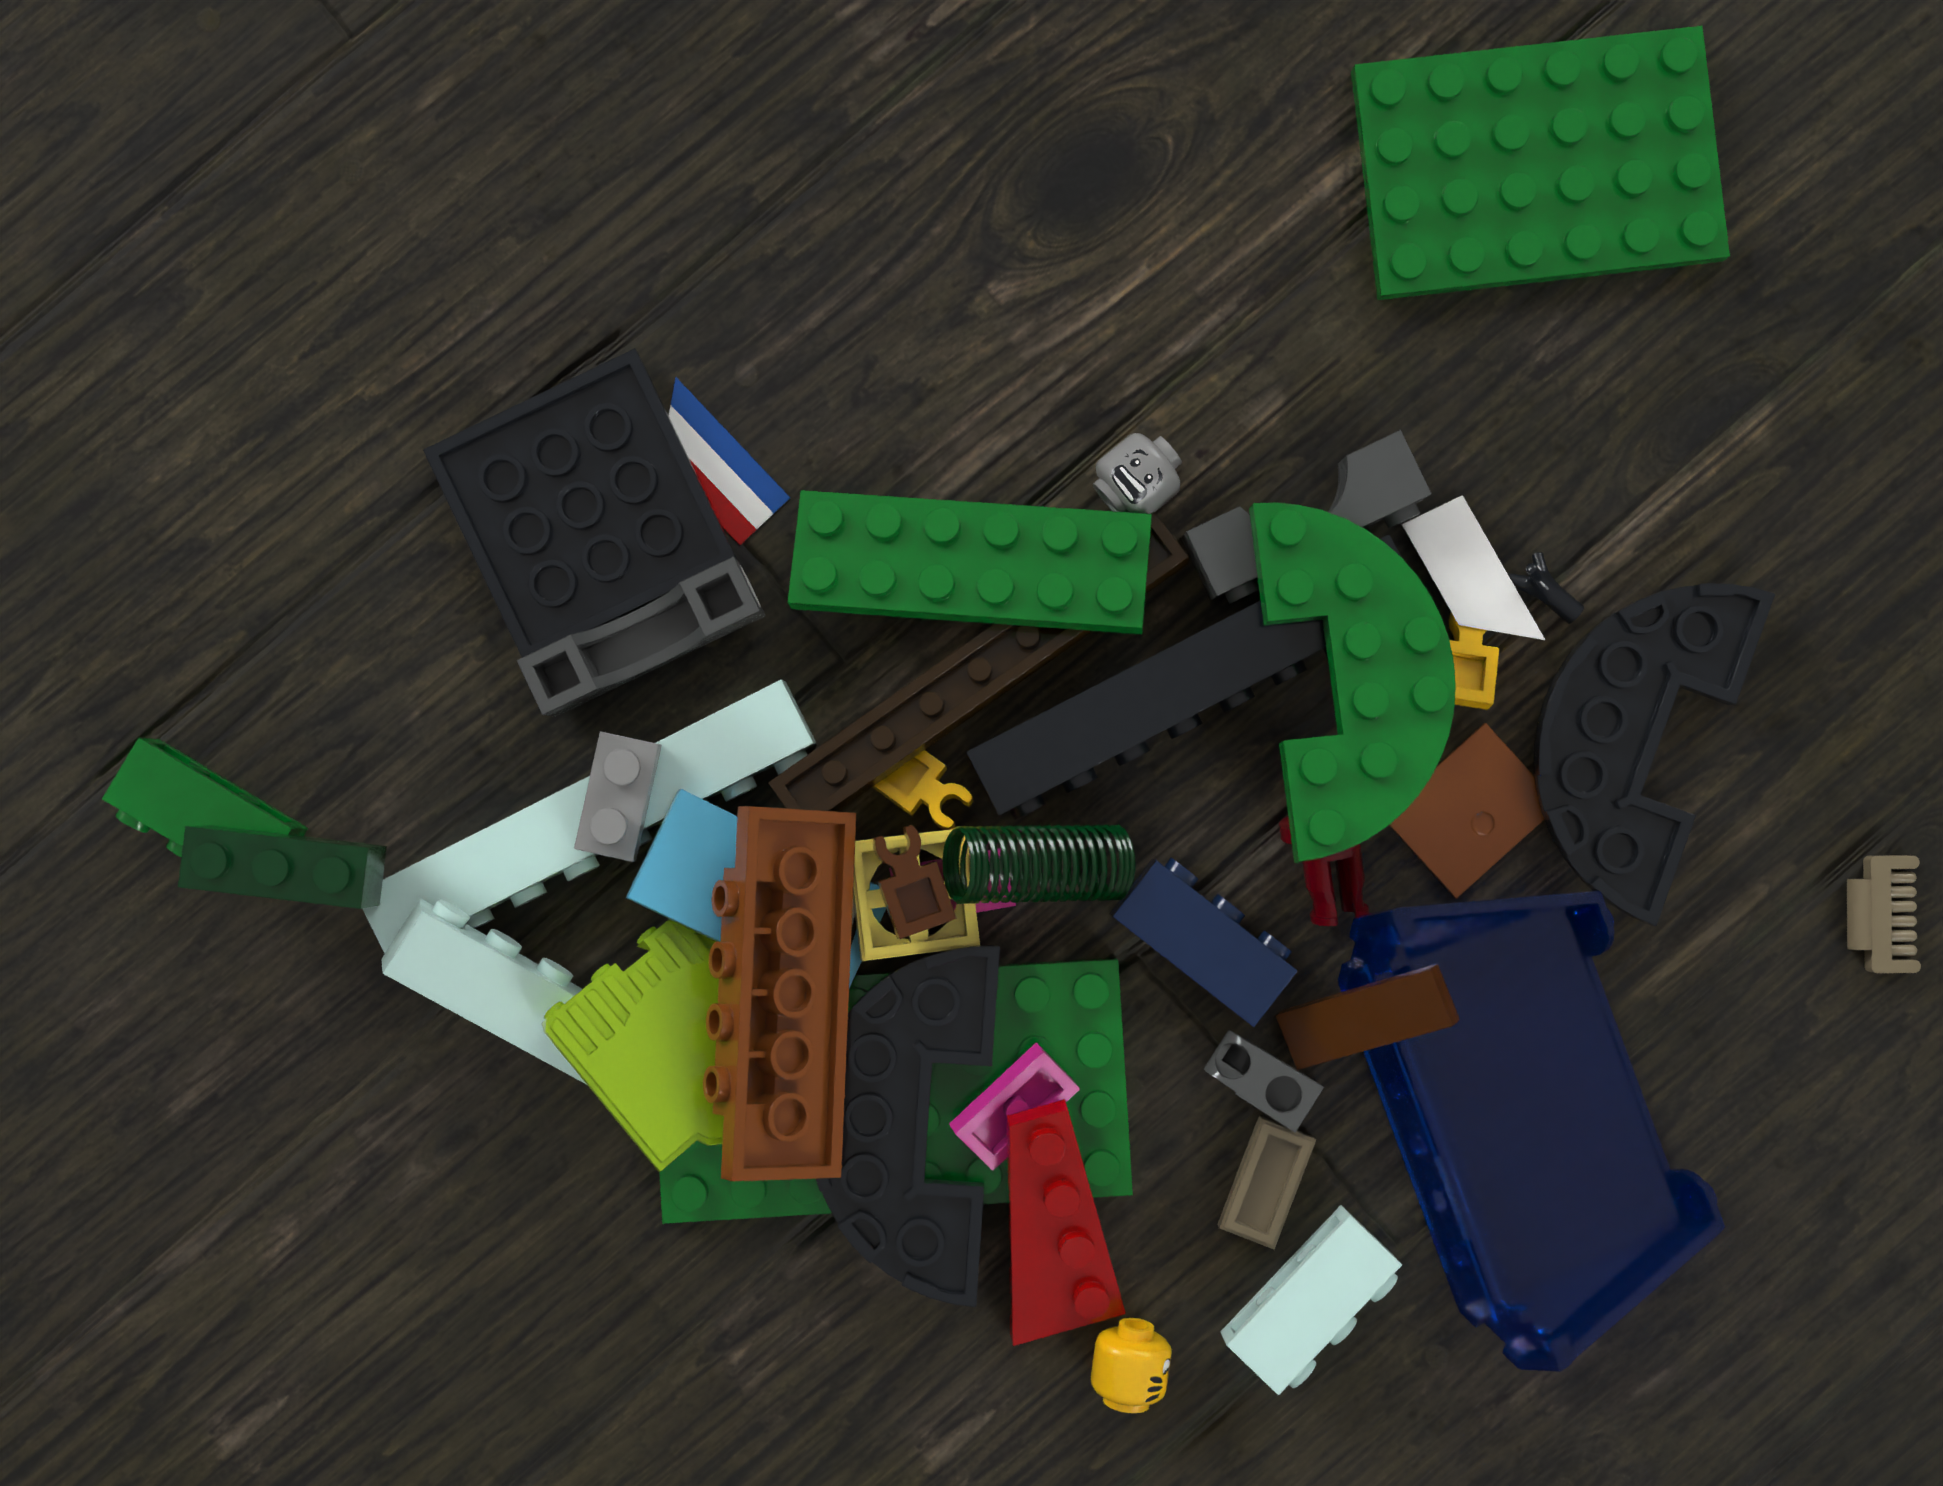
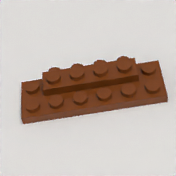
(782, 994)

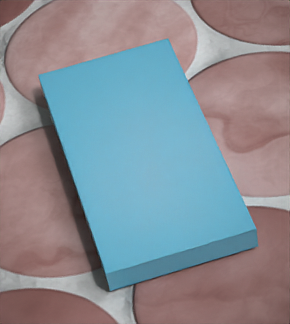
(688, 861)

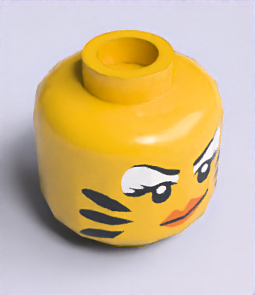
(1131, 1366)

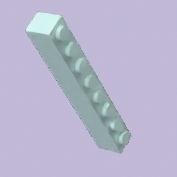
(539, 841)

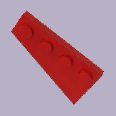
(1057, 1244)

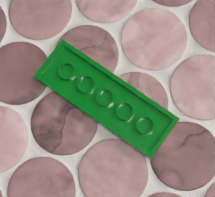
(971, 562)

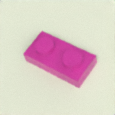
(1025, 1085)

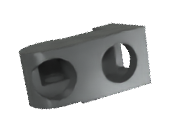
(1263, 1080)

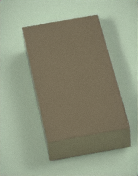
(1266, 1182)

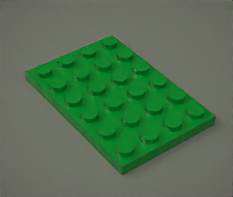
(1540, 162)

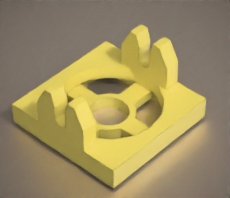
(879, 943)

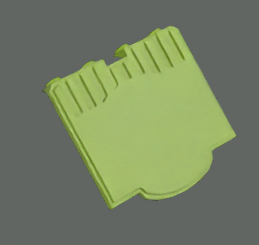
(646, 1042)

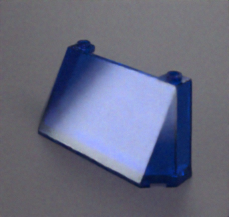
(1529, 1123)

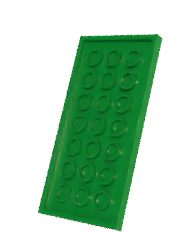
(1060, 1005)

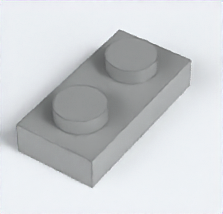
(617, 796)

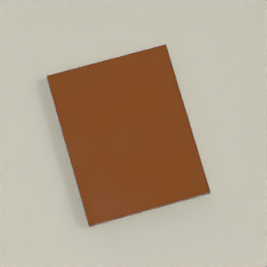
(1471, 811)

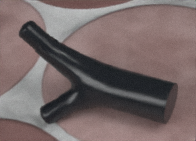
(1544, 587)

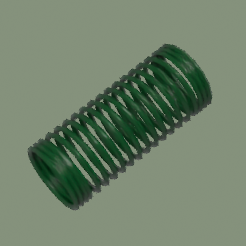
(1021, 867)

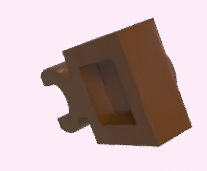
(914, 893)

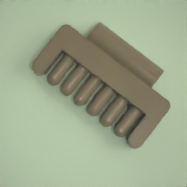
(1871, 914)

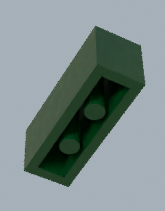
(282, 866)

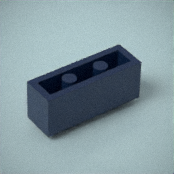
(1205, 939)

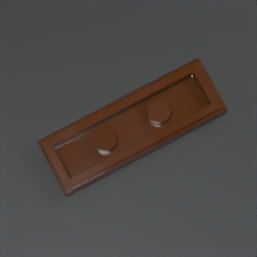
(1368, 1017)

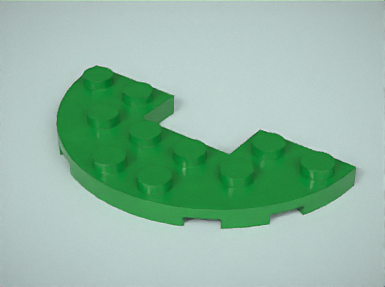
(1385, 668)

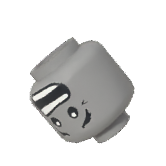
(1138, 475)

